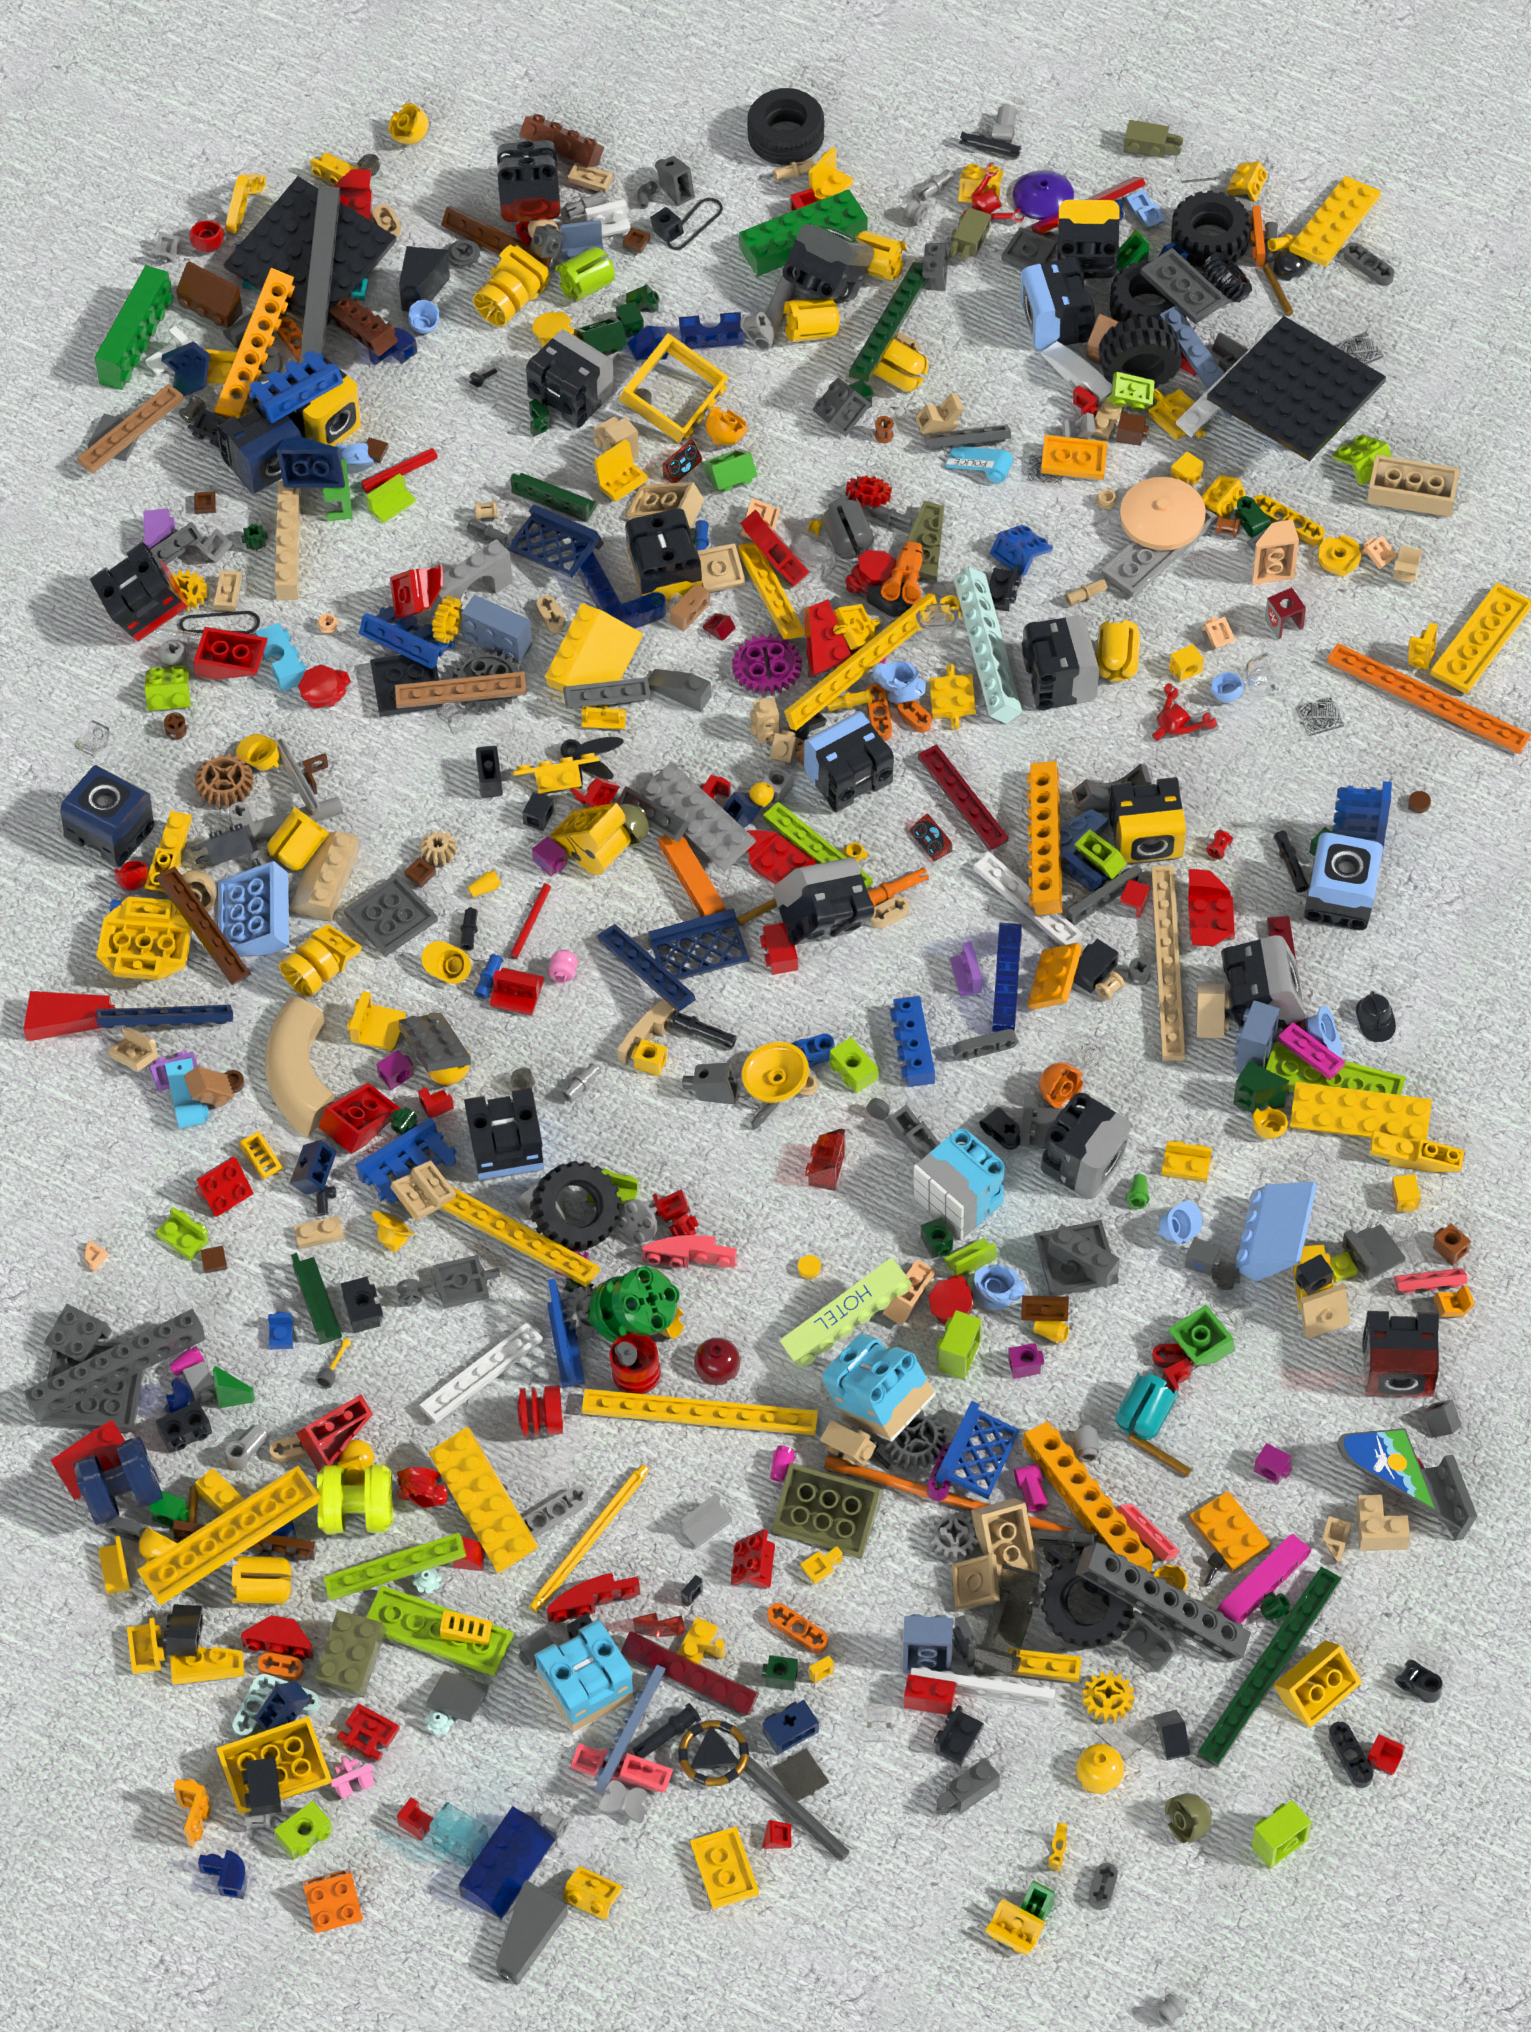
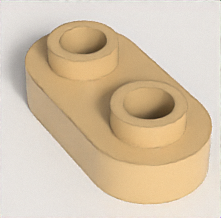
(389, 221)

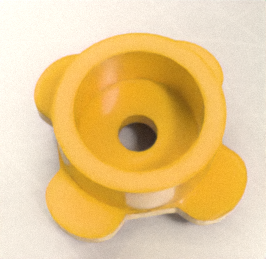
(855, 847)

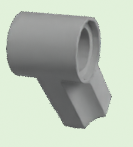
(1004, 127)
(246, 1446)

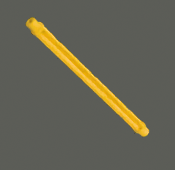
(588, 1538)

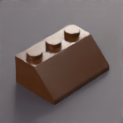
(209, 295)

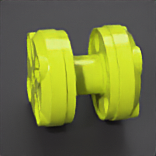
(342, 1499)

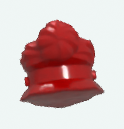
(872, 570)
(323, 686)
(950, 1296)
(421, 1487)

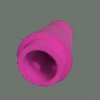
(186, 1360)
(780, 1462)

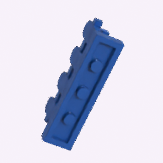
(304, 391)
(400, 640)
(1363, 812)
(401, 1150)

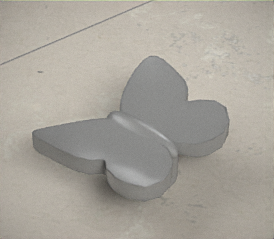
(624, 1801)

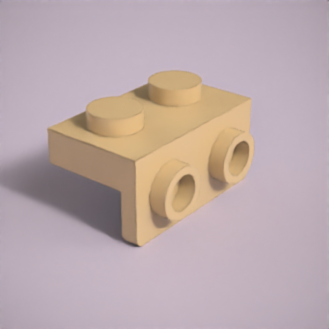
(134, 1050)

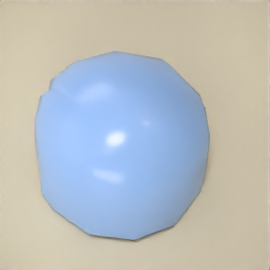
(423, 316)
(1227, 687)

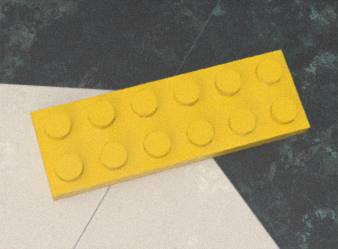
(1335, 221)
(1481, 638)
(1359, 1112)
(483, 1500)

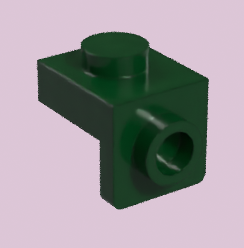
(644, 298)
(541, 418)

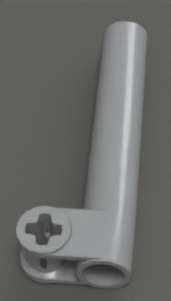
(764, 326)
(267, 827)

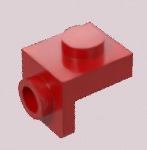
(1085, 400)
(716, 785)
(671, 1205)

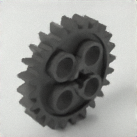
(499, 665)

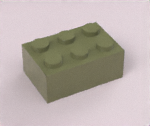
(350, 1653)

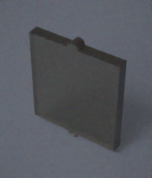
(800, 1775)

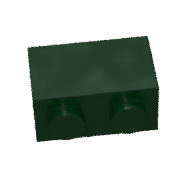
(604, 335)
(1259, 1089)

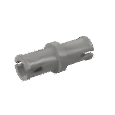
(935, 184)
(584, 203)
(580, 1082)

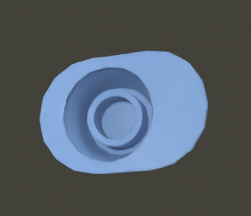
(1323, 1030)
(1181, 1223)

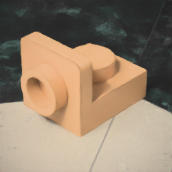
(1379, 551)
(1218, 632)

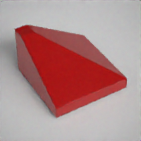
(777, 1835)

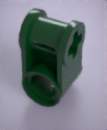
(1251, 516)

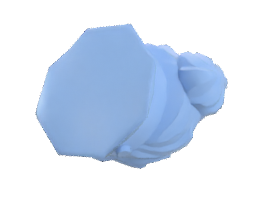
(356, 457)
(899, 680)
(997, 1286)

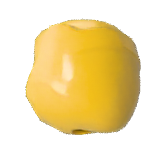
(761, 793)

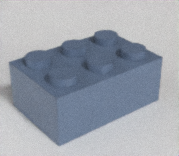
(496, 628)
(1256, 1035)
(927, 1642)

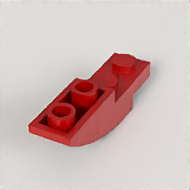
(774, 548)
(584, 1596)

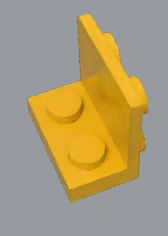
(825, 177)
(972, 177)

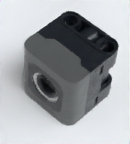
(828, 262)

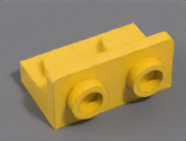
(330, 168)
(219, 365)
(1223, 495)
(1423, 648)
(337, 944)
(1186, 1161)
(591, 1892)

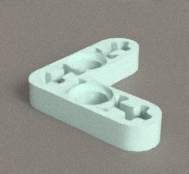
(255, 1694)

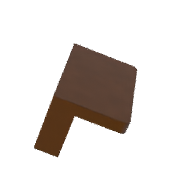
(1045, 1308)

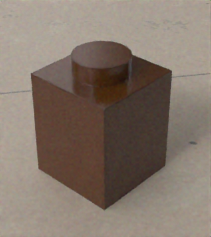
(1132, 429)

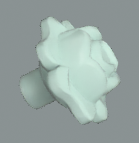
(427, 1581)
(438, 1722)

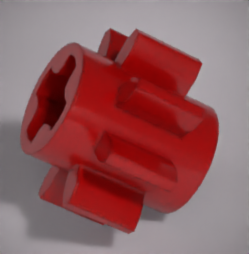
(683, 1225)

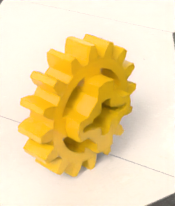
(189, 585)
(447, 619)
(1120, 1698)

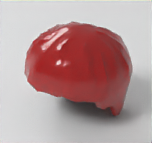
(206, 236)

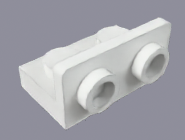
(612, 217)

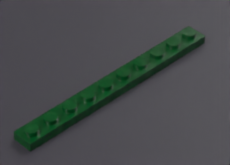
(889, 324)
(1269, 1667)

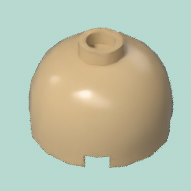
(202, 887)

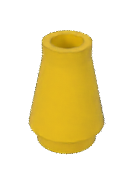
(485, 883)
(1053, 1330)

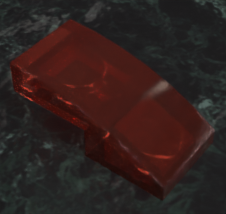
(650, 1626)

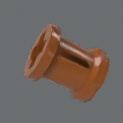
(886, 428)
(1227, 526)

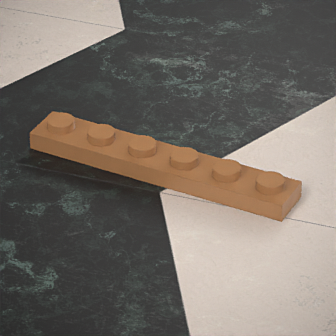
(130, 428)
(460, 689)

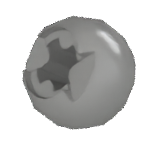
(174, 647)

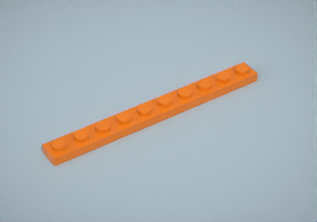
(1428, 698)

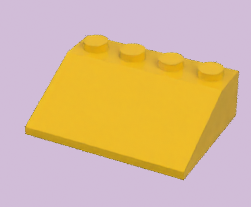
(593, 650)
(297, 1756)

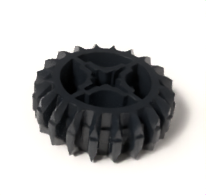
(1227, 277)

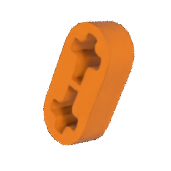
(911, 717)
(281, 1666)

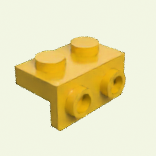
(1247, 180)
(144, 1647)
(1015, 1927)

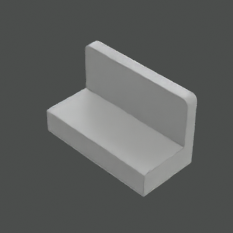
(704, 1522)

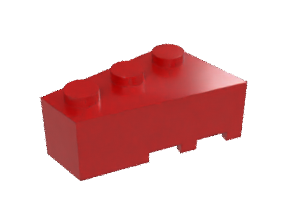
(824, 647)
(331, 1433)

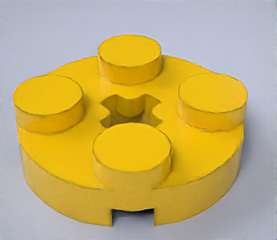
(1339, 565)

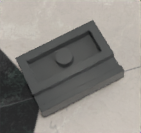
(964, 1639)

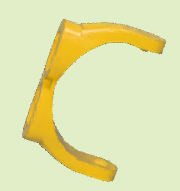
(1060, 1836)

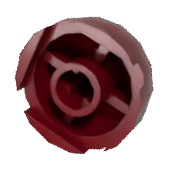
(717, 1361)

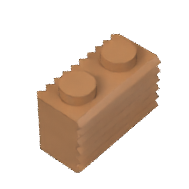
(208, 1086)

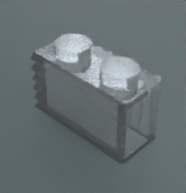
(813, 555)

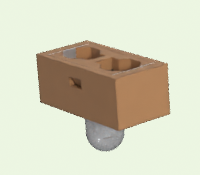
(688, 606)

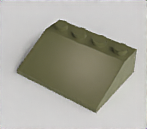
(827, 1509)

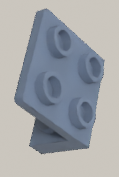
(580, 237)

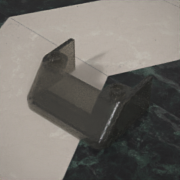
(1008, 1623)

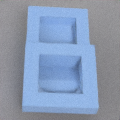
(1144, 210)

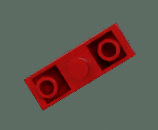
(278, 1636)

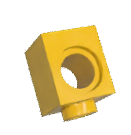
(1186, 662)
(650, 1065)

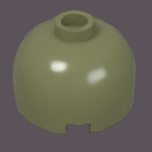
(635, 823)
(1188, 1816)

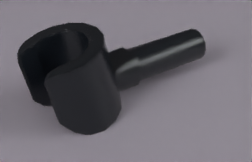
(477, 380)
(876, 1455)
(1216, 1562)

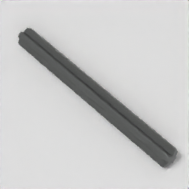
(796, 1810)

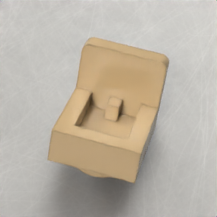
(784, 746)

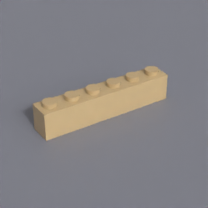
(288, 543)

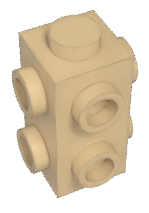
(764, 719)
(852, 1445)

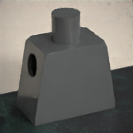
(675, 179)
(713, 1083)

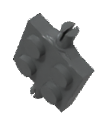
(461, 1281)

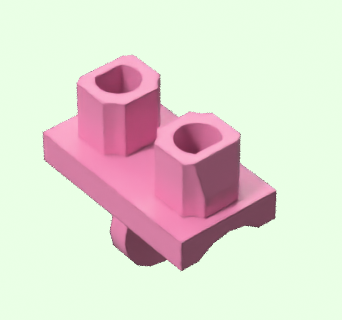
(362, 1774)

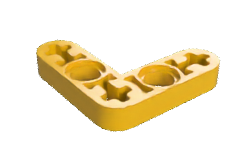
(245, 184)

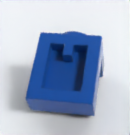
(280, 1331)

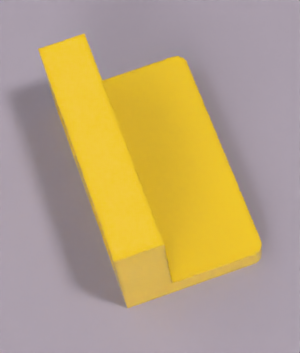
(114, 1567)

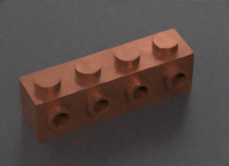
(567, 142)
(363, 325)

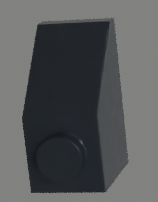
(891, 608)

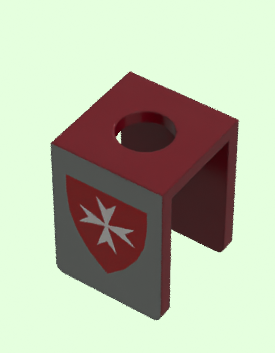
(1276, 613)

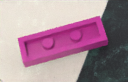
(1311, 1051)

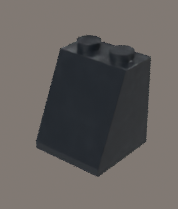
(422, 274)

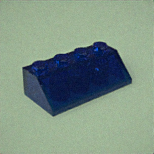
(506, 1863)

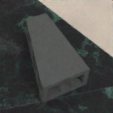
(529, 1931)

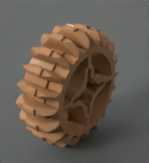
(225, 774)

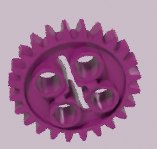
(750, 661)

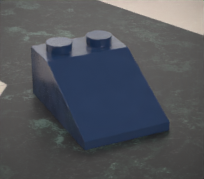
(309, 464)

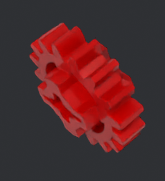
(868, 491)

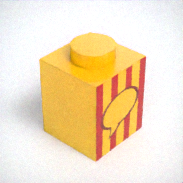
(1405, 1193)

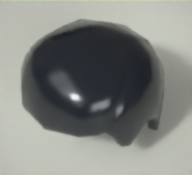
(1289, 265)

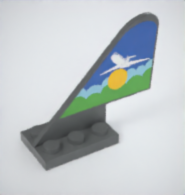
(1392, 1461)

